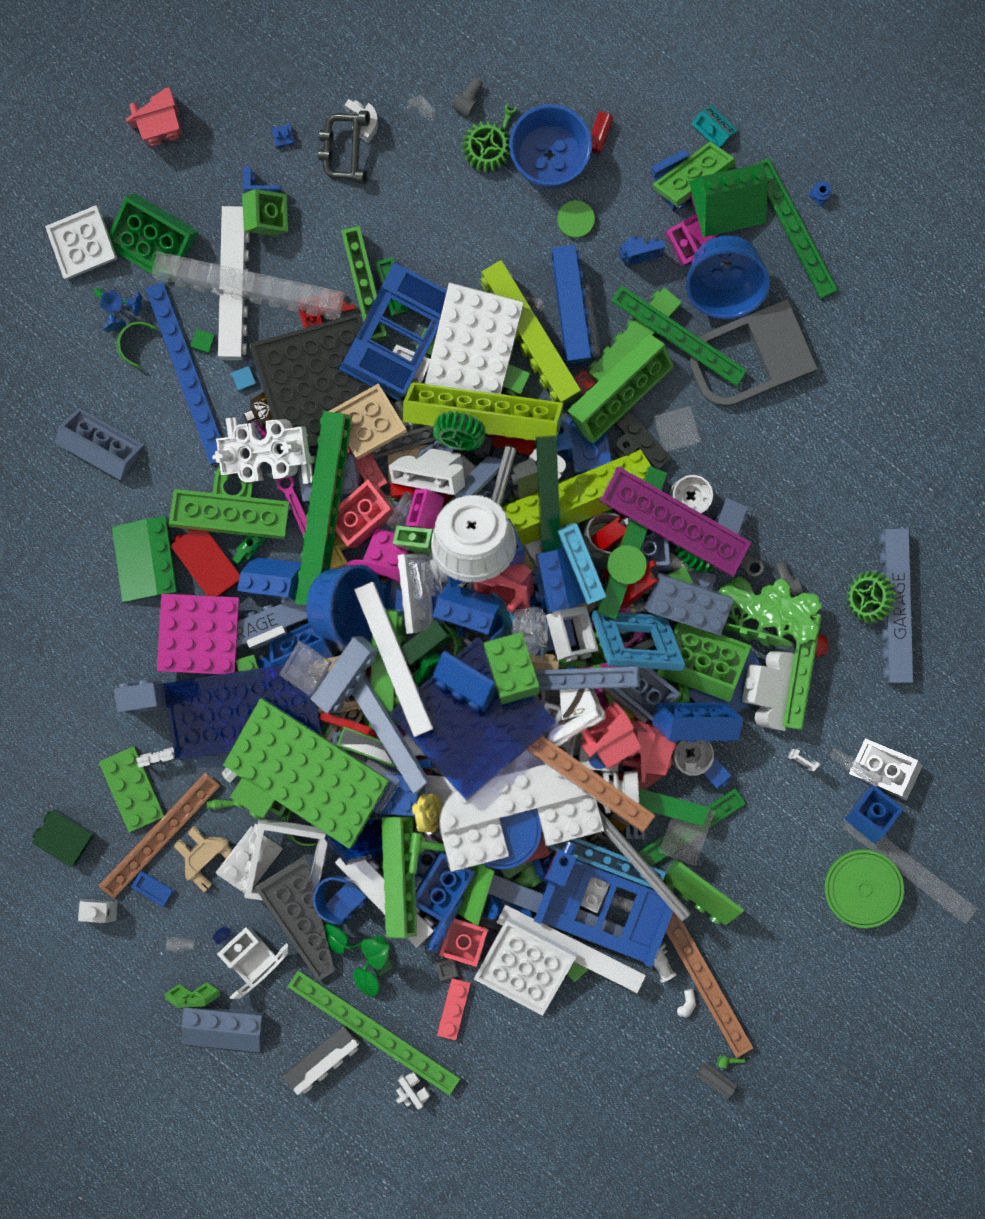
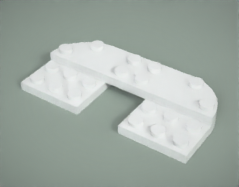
(473, 827)

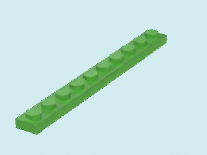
(374, 1032)

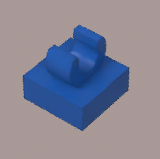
(283, 136)
(541, 867)

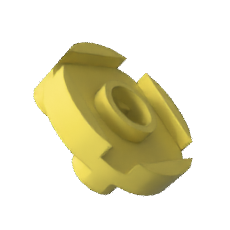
(427, 812)

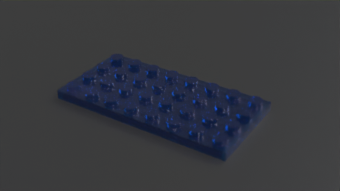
(213, 710)

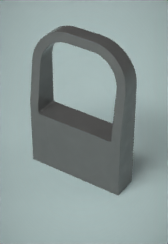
(778, 346)

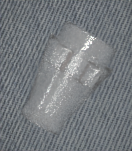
(178, 944)

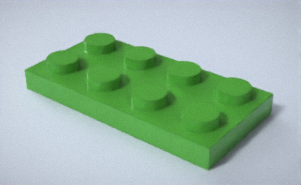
(705, 161)
(131, 789)

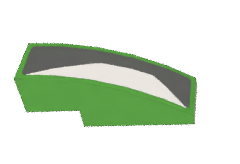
(364, 746)

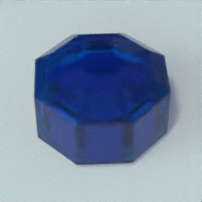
(221, 934)

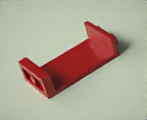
(206, 562)

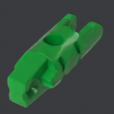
(246, 551)

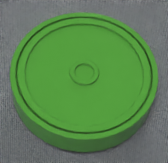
(864, 888)

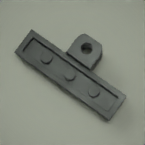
(637, 438)

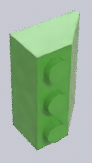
(476, 893)

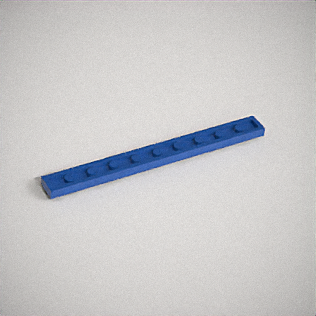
(184, 368)

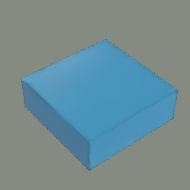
(243, 378)

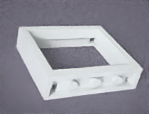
(288, 828)

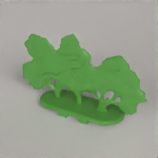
(771, 609)

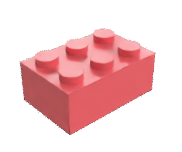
(363, 513)

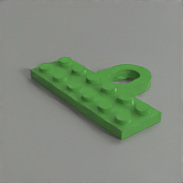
(227, 512)

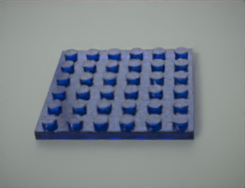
(474, 744)

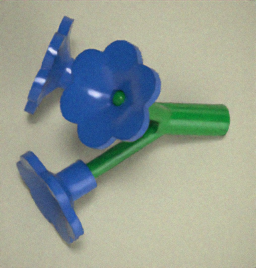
(112, 302)

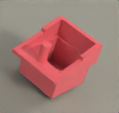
(157, 119)
(512, 585)
(611, 738)
(654, 753)

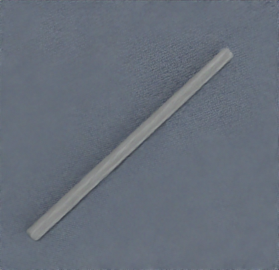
(497, 496)
(643, 868)

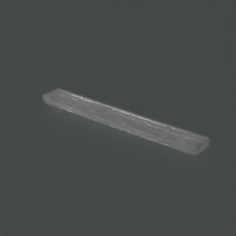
(918, 875)

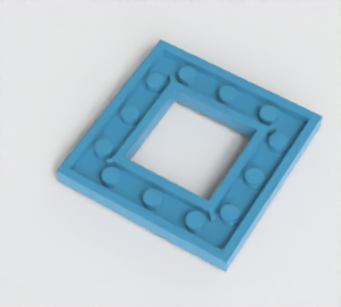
(667, 654)

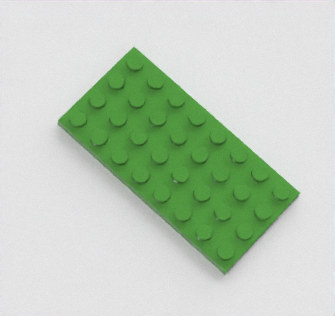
(306, 773)

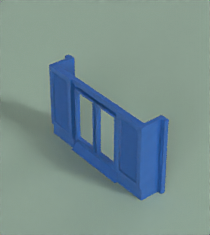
(378, 365)
(644, 925)

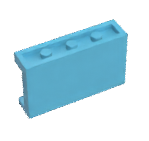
(581, 562)

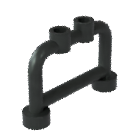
(326, 154)

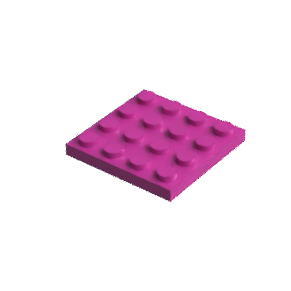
(198, 634)

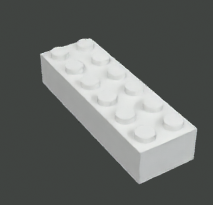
(371, 882)

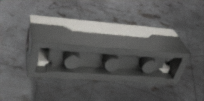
(416, 435)
(321, 1059)

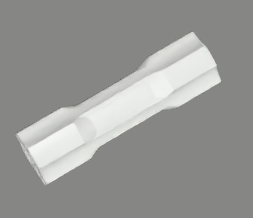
(588, 718)

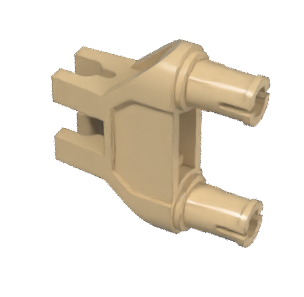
(200, 855)

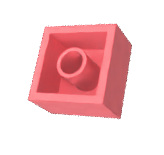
(464, 942)

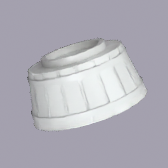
(469, 552)

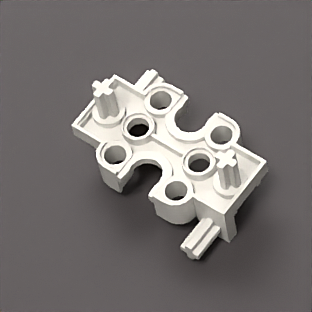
(294, 454)

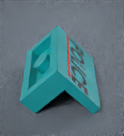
(714, 126)

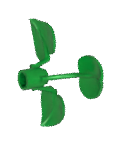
(374, 949)

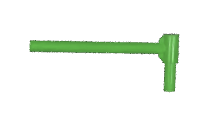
(417, 846)

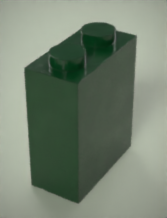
(426, 643)
(63, 837)

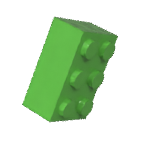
(511, 668)

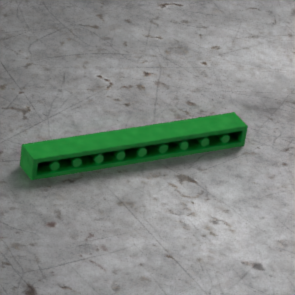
(324, 500)

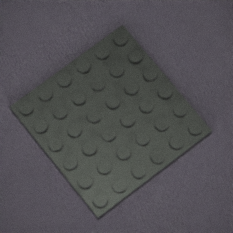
(304, 375)

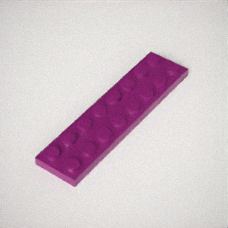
(675, 521)

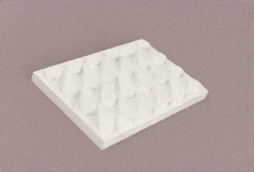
(474, 340)

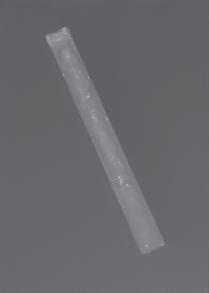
(248, 285)

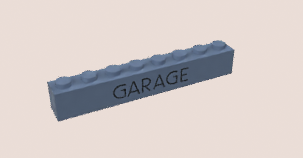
(284, 614)
(897, 625)

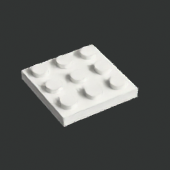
(81, 242)

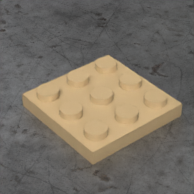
(372, 421)

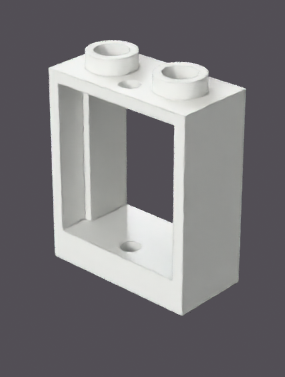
(583, 630)

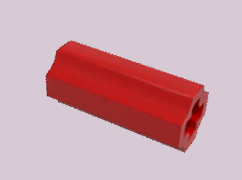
(600, 131)

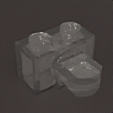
(531, 624)

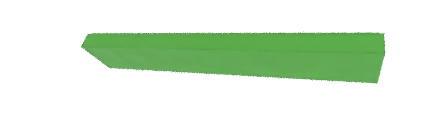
(801, 681)

